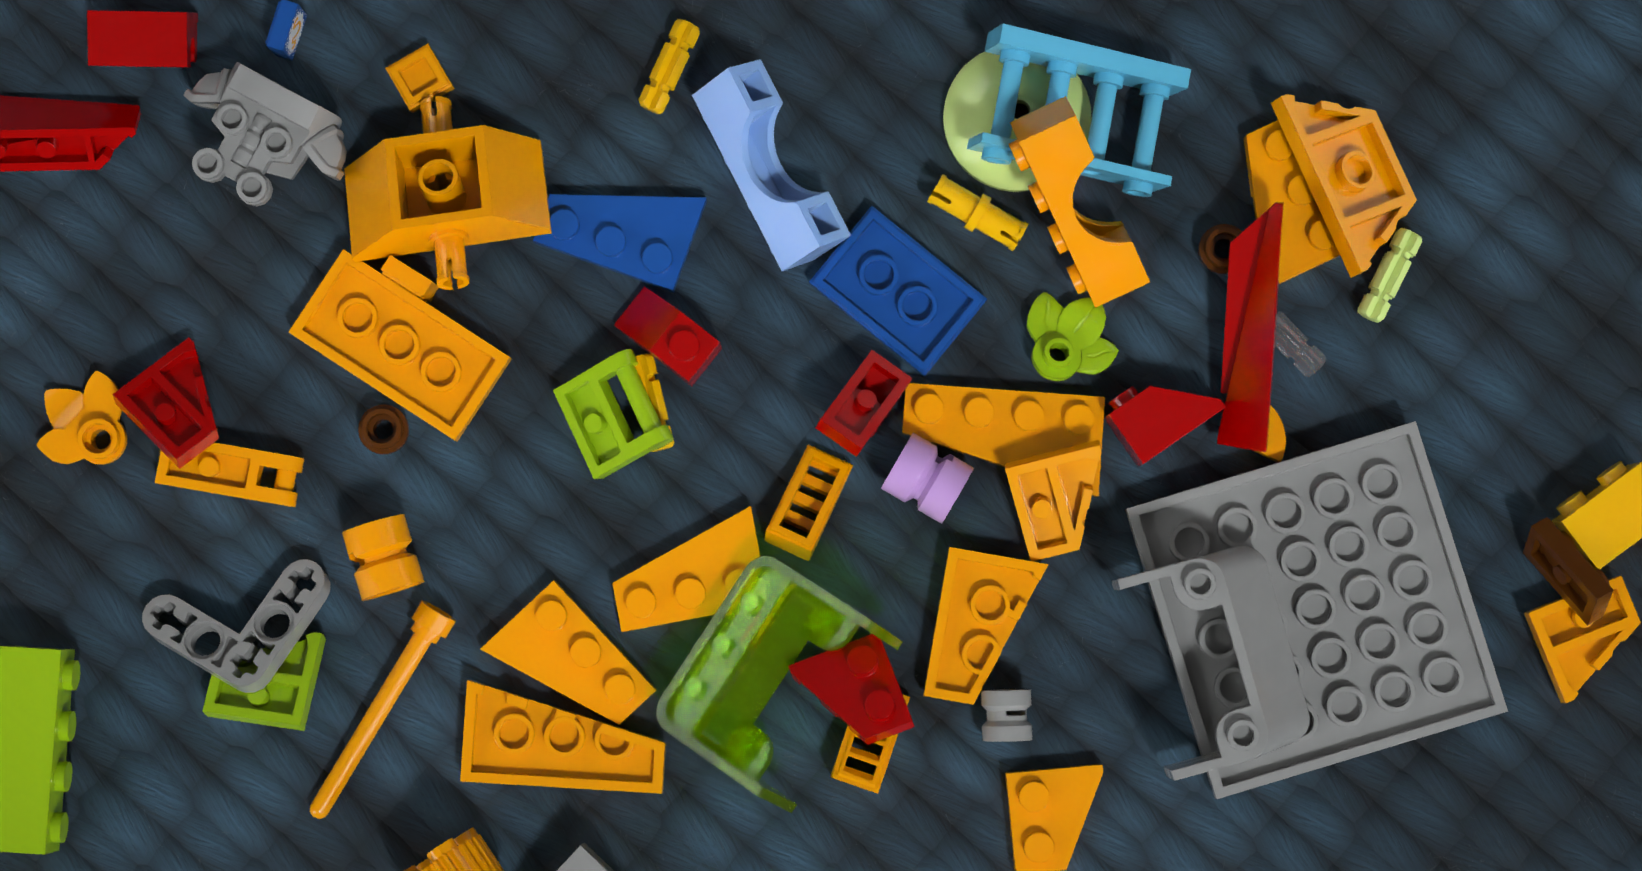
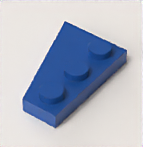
(626, 234)

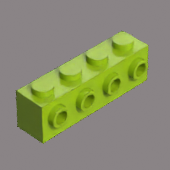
(33, 746)

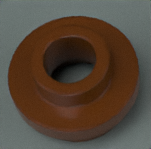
(1206, 251)
(369, 423)

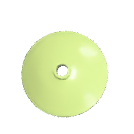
(971, 111)

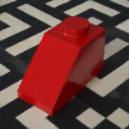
(669, 335)
(1157, 419)

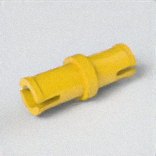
(977, 212)

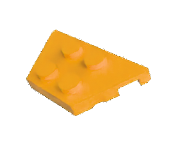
(1348, 173)

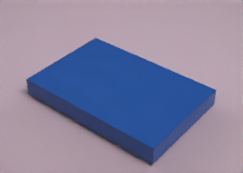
(898, 291)

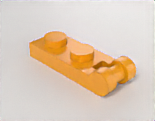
(234, 473)

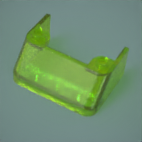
(743, 662)

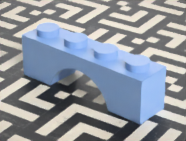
(741, 116)

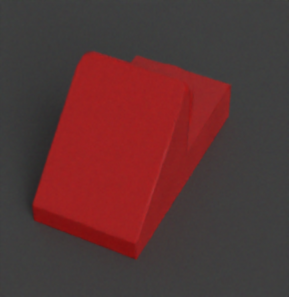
(864, 403)

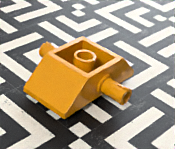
(445, 192)

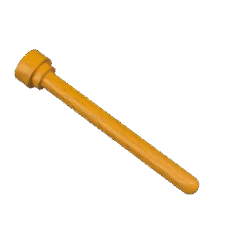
(428, 628)

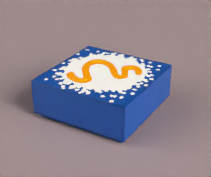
(286, 29)

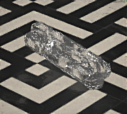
(1293, 344)

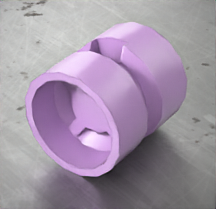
(927, 478)

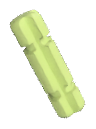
(1389, 275)

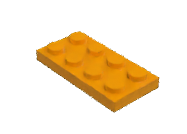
(400, 345)

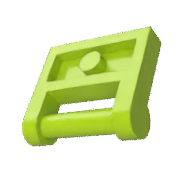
(599, 422)

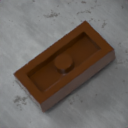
(1567, 570)

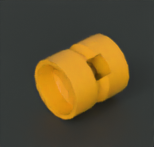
(382, 557)

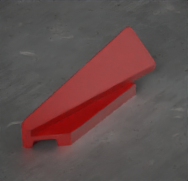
(62, 133)
(1251, 332)

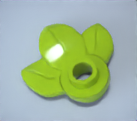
(1074, 332)

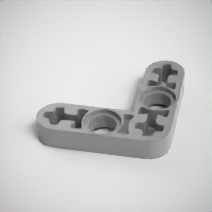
(240, 647)

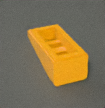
(789, 540)
(859, 778)

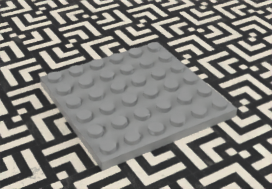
(1362, 591)

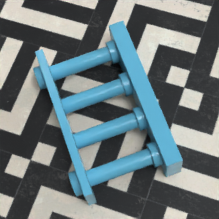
(1110, 72)

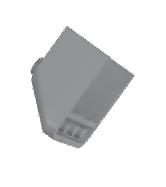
(1277, 705)

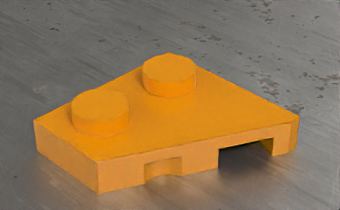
(1577, 650)
(1049, 813)

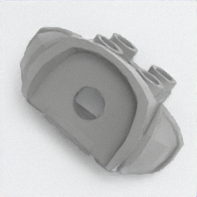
(264, 133)

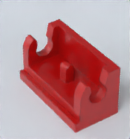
(141, 38)

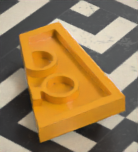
(689, 578)
(974, 619)
(571, 655)

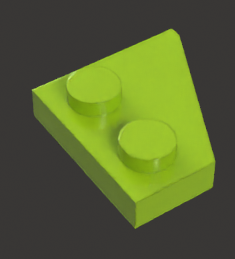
(283, 700)

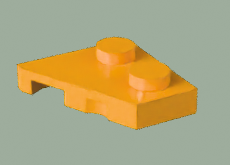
(1054, 497)

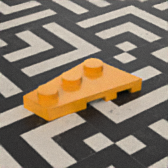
(1278, 178)

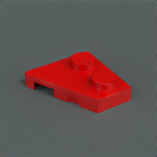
(172, 404)
(857, 688)

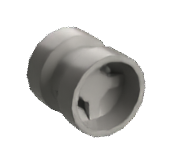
(1009, 726)

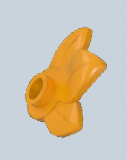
(78, 421)

